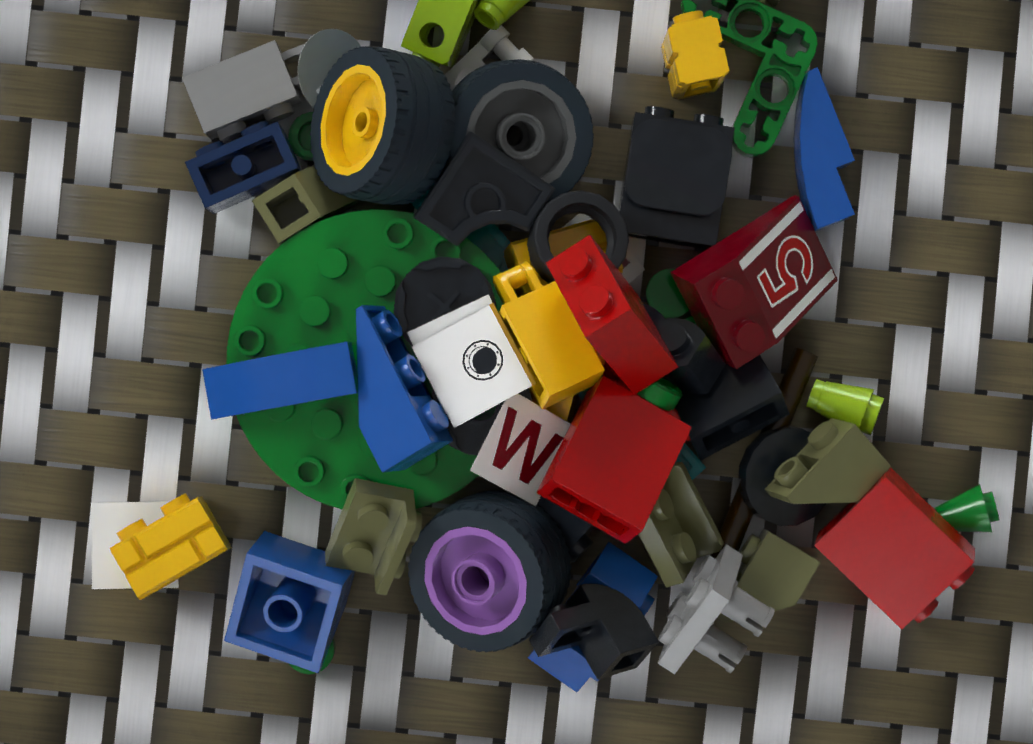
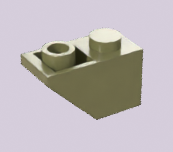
(299, 204)
(831, 467)
(773, 571)

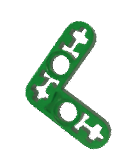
(774, 63)

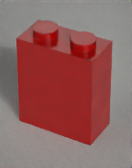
(611, 314)
(614, 459)
(897, 550)

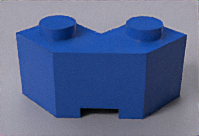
(614, 570)

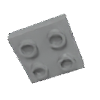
(693, 615)

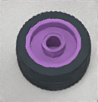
(489, 570)

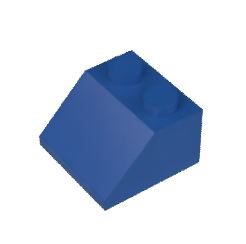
(288, 602)

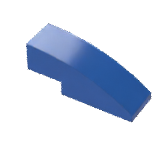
(819, 153)
(281, 380)

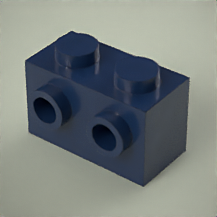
(242, 167)

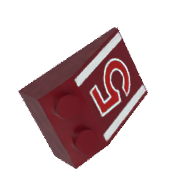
(756, 282)

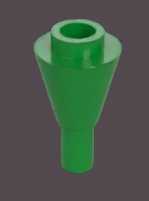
(970, 511)

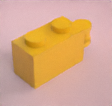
(547, 336)

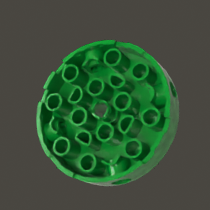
(309, 299)

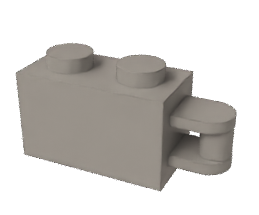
(244, 90)

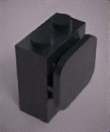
(676, 177)

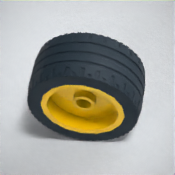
(382, 126)

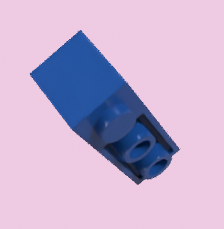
(393, 402)

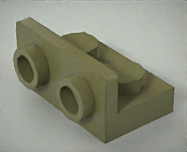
(679, 528)
(375, 532)

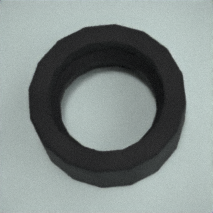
(577, 202)

